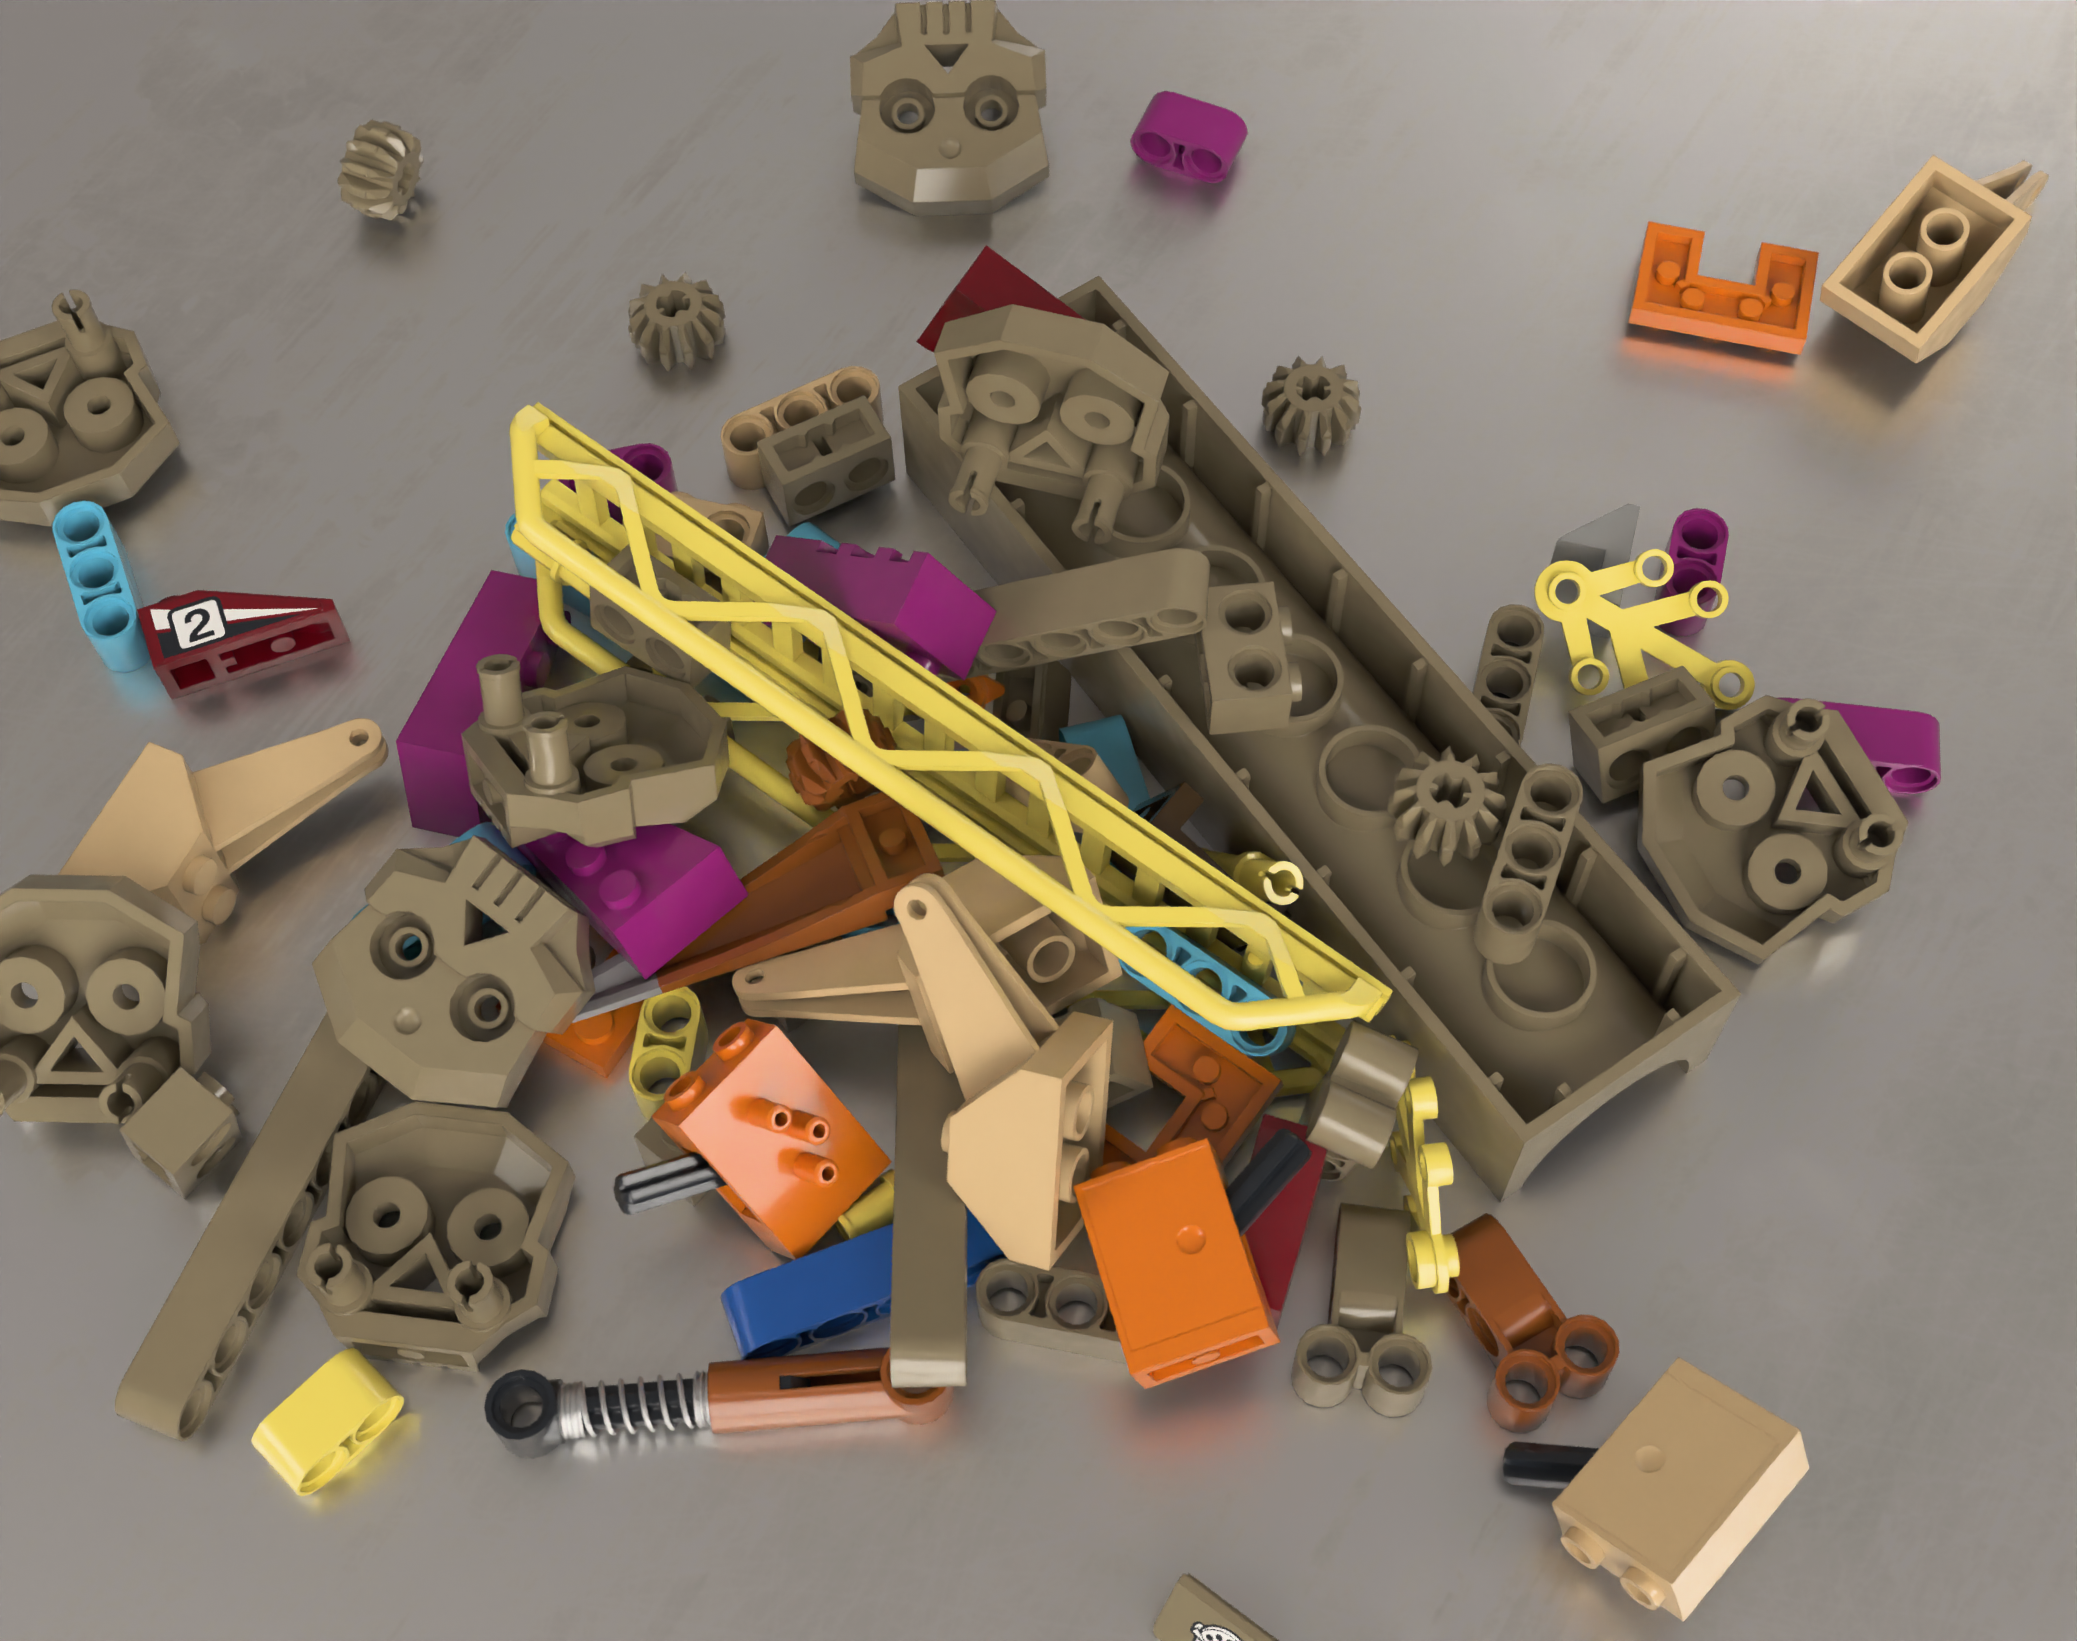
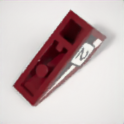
(227, 635)

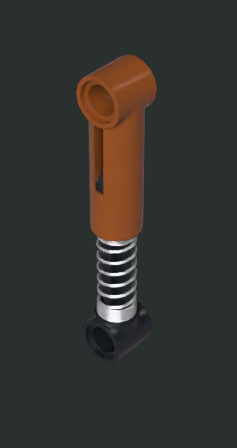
(727, 1397)

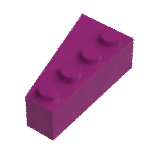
(904, 602)
(431, 744)
(642, 892)

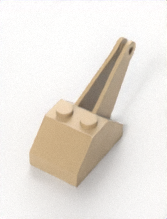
(1933, 255)
(193, 829)
(878, 979)
(1027, 1082)

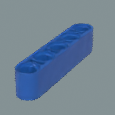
(828, 1292)

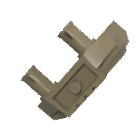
(950, 155)
(1050, 411)
(76, 415)
(592, 754)
(1722, 853)
(77, 948)
(423, 1016)
(448, 1179)

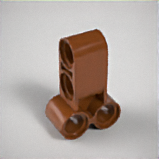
(1523, 1327)

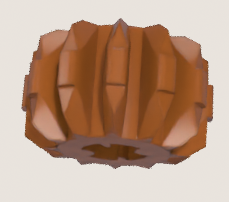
(823, 778)

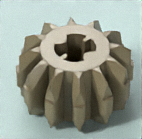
(380, 169)
(676, 322)
(1311, 406)
(1446, 806)

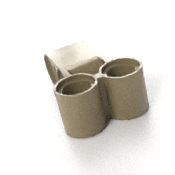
(1357, 1099)
(1365, 1317)

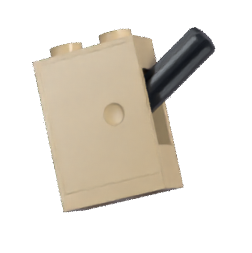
(1670, 1487)

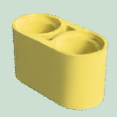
(664, 1053)
(327, 1421)

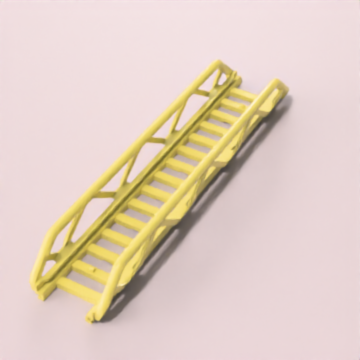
(946, 788)

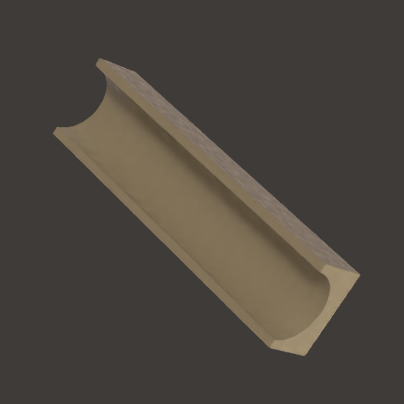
(1510, 1046)

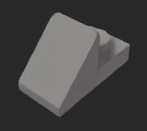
(1601, 546)

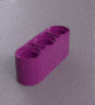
(1897, 743)

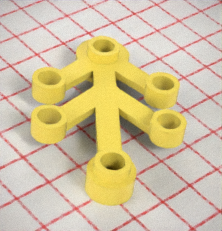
(1633, 627)
(1423, 1168)

